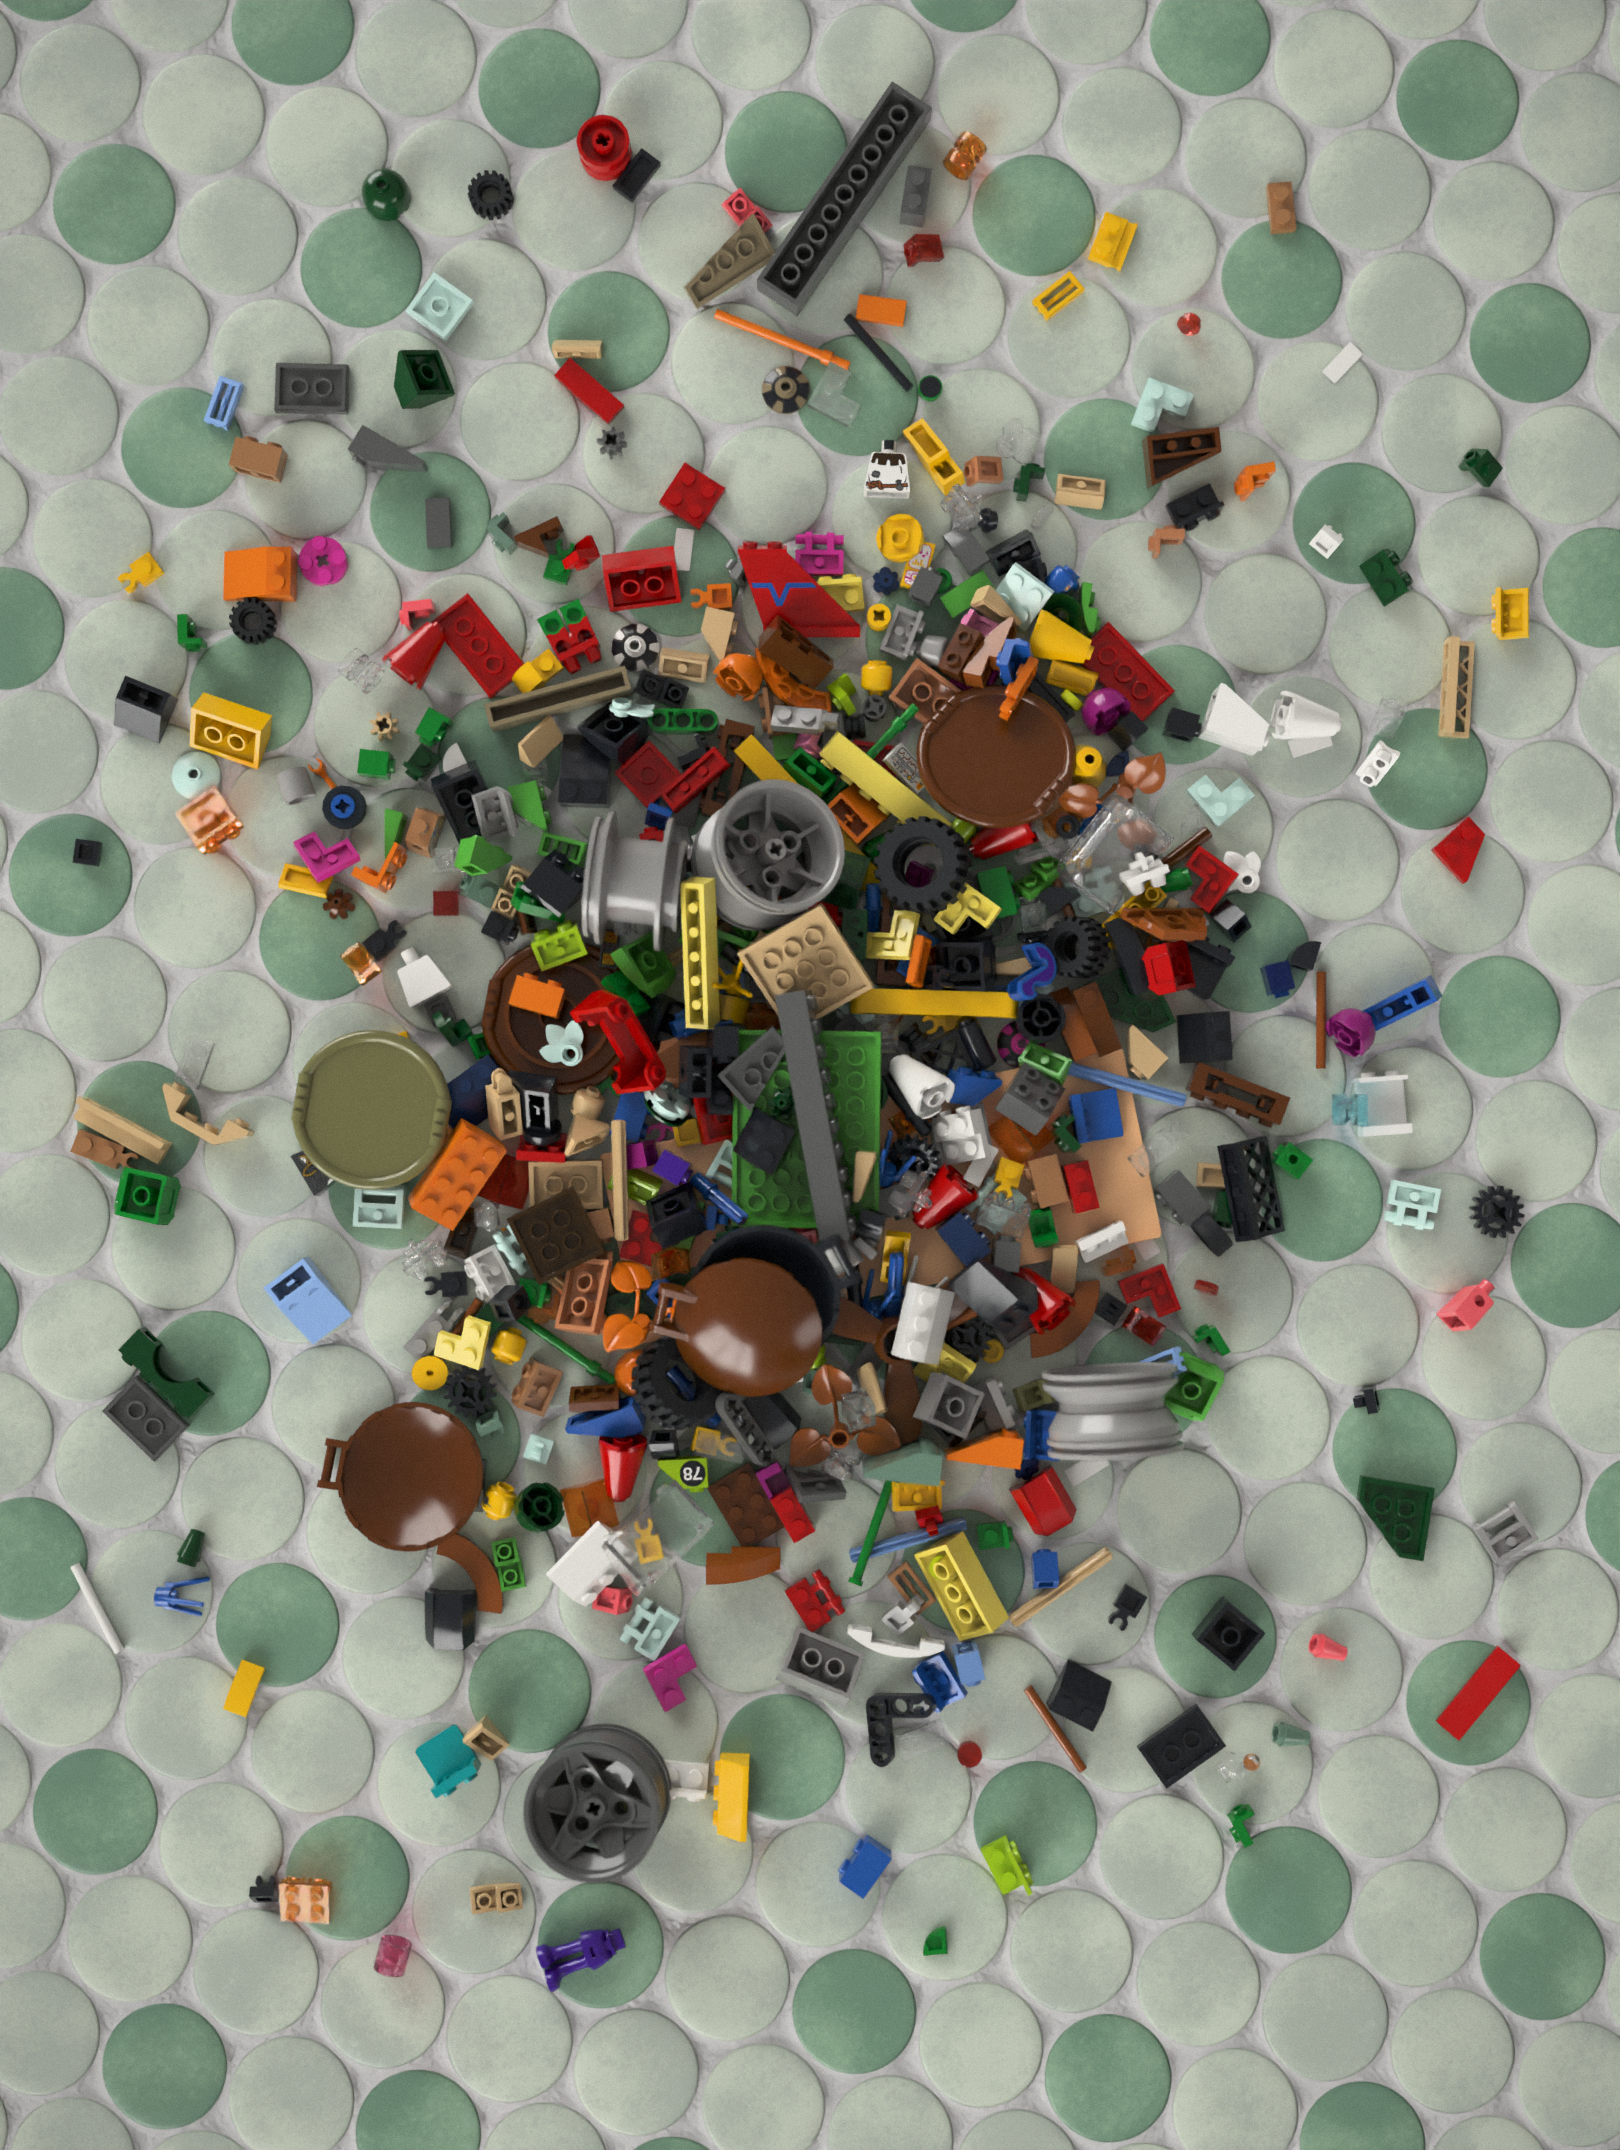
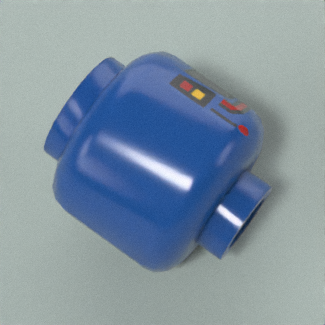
(1062, 580)

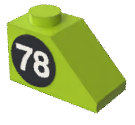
(688, 1471)

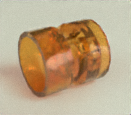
(966, 153)

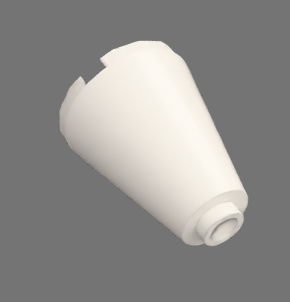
(1302, 718)
(921, 1085)

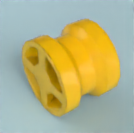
(875, 621)

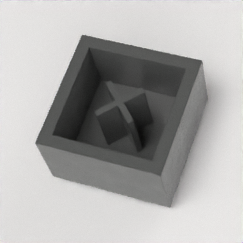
(1030, 1099)

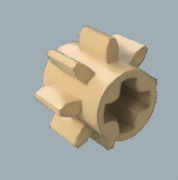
(382, 720)

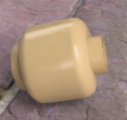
(588, 1103)

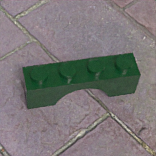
(144, 1352)

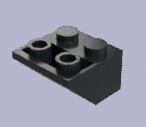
(143, 709)
(537, 1100)

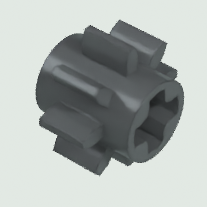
(614, 437)

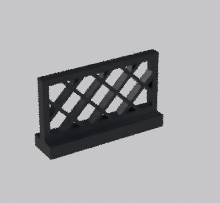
(1241, 1189)

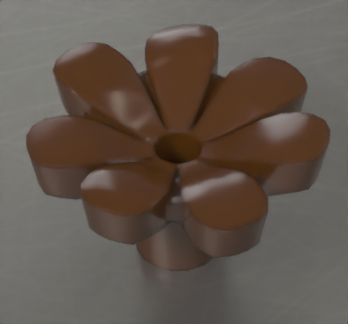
(340, 908)

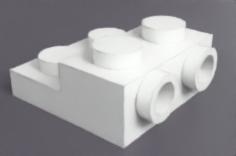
(961, 1135)

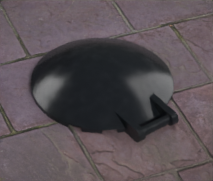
(794, 1254)

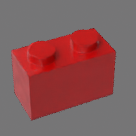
(1080, 1186)
(793, 1514)

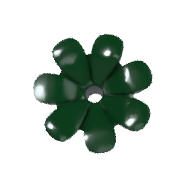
(789, 1105)

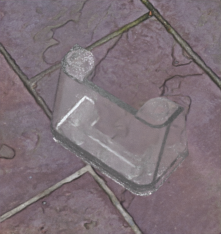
(1107, 850)
(657, 1538)

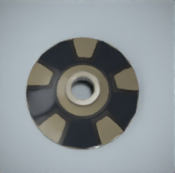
(785, 401)

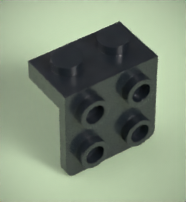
(1207, 965)

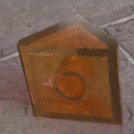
(1017, 1141)
(587, 1505)

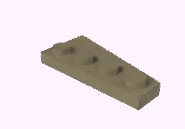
(735, 260)

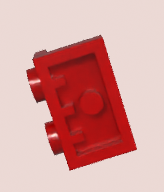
(549, 1153)

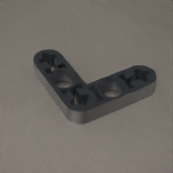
(890, 1711)

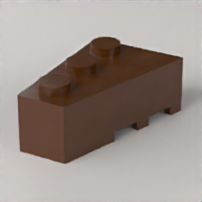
(1178, 451)
(794, 652)

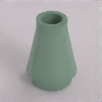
(1289, 1735)

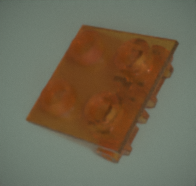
(304, 1900)

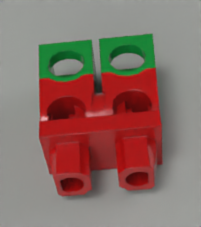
(576, 642)

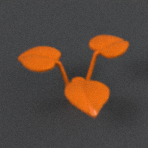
(619, 1330)

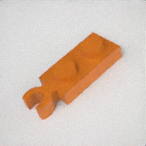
(1016, 689)

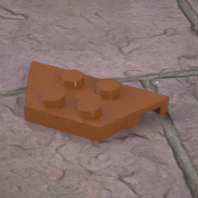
(1169, 923)

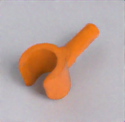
(321, 771)

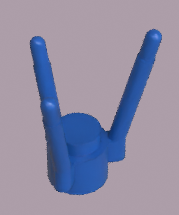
(679, 1029)
(888, 1170)
(875, 1306)
(169, 1597)

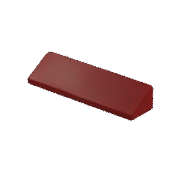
(1478, 1693)

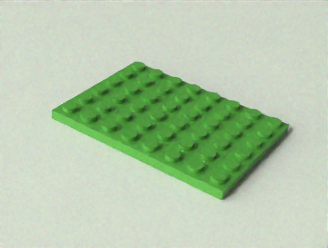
(856, 1084)

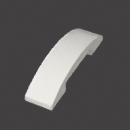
(925, 1647)

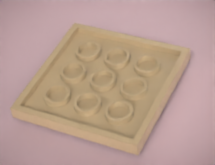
(807, 956)

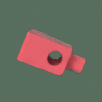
(1467, 1306)

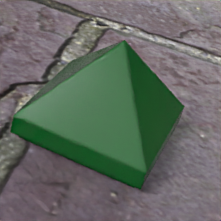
(478, 1046)

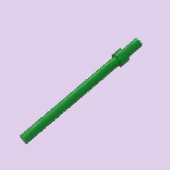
(899, 724)
(593, 1367)

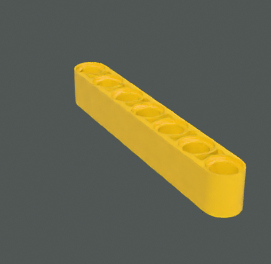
(935, 1003)

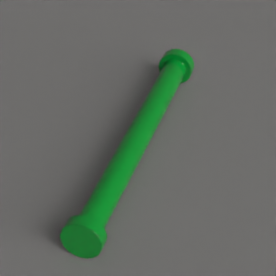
(871, 1534)

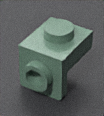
(501, 540)
(478, 889)

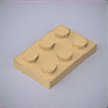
(552, 1178)

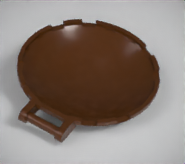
(743, 1326)
(407, 1476)

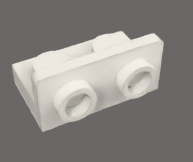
(1102, 1241)
(488, 1272)
(688, 1780)

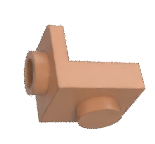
(1167, 536)

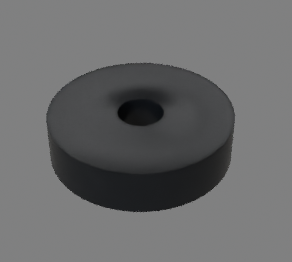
(542, 1138)

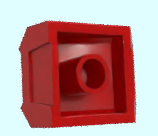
(1169, 967)
(1044, 1502)

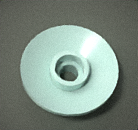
(208, 774)

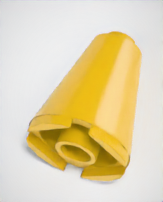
(1058, 641)
(1090, 766)

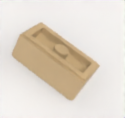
(577, 349)
(1080, 491)
(683, 665)
(539, 742)
(870, 1382)

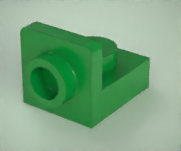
(186, 630)
(537, 1293)
(1215, 1340)
(994, 1535)

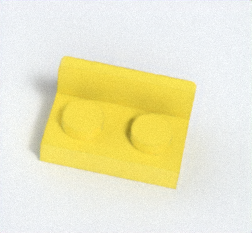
(845, 591)

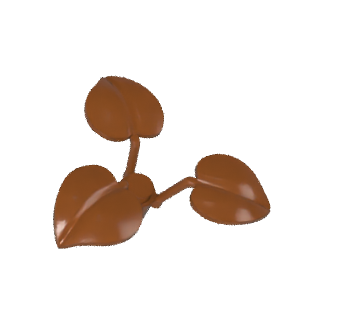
(1142, 772)
(810, 1448)

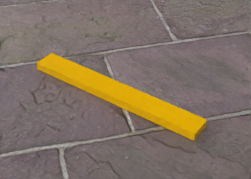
(767, 768)

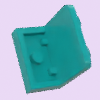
(448, 1761)

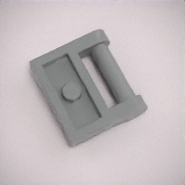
(1508, 1540)

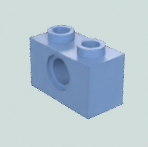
(968, 1663)

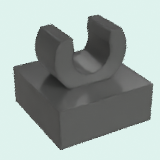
(737, 573)

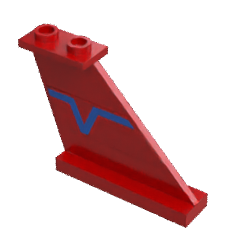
(788, 590)

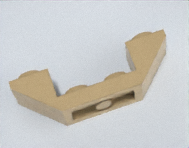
(176, 1101)

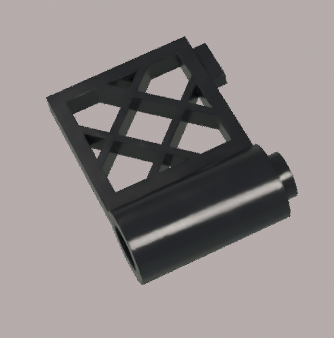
(969, 1041)

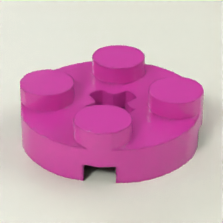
(321, 547)

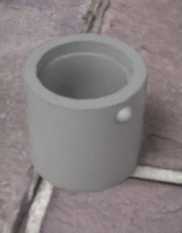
(295, 786)

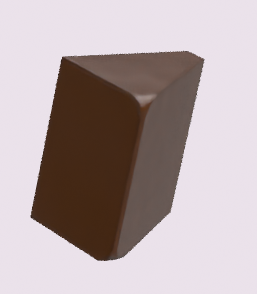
(526, 923)

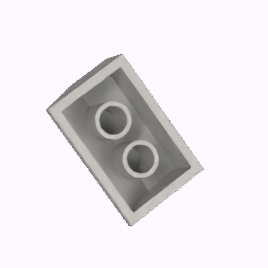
(820, 1667)

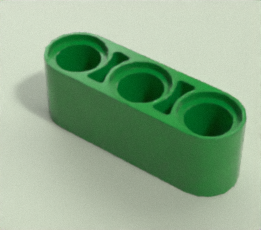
(672, 716)

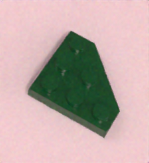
(1143, 1011)
(1399, 1513)

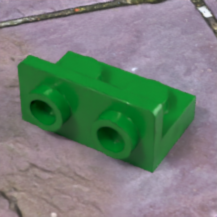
(527, 904)

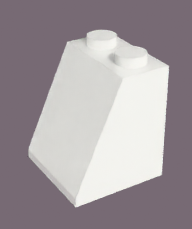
(1233, 723)

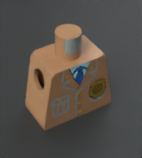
(424, 831)

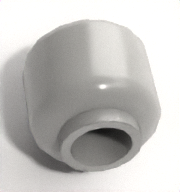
(932, 649)

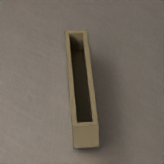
(558, 699)

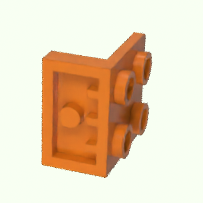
(386, 877)

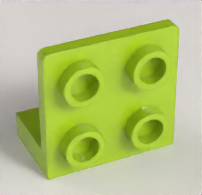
(558, 945)
(1005, 1864)

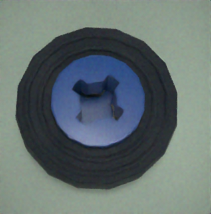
(350, 813)

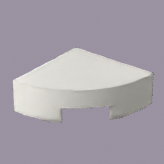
(453, 758)

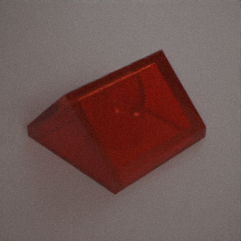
(508, 1183)

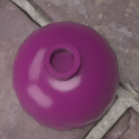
(1103, 709)
(1352, 1030)

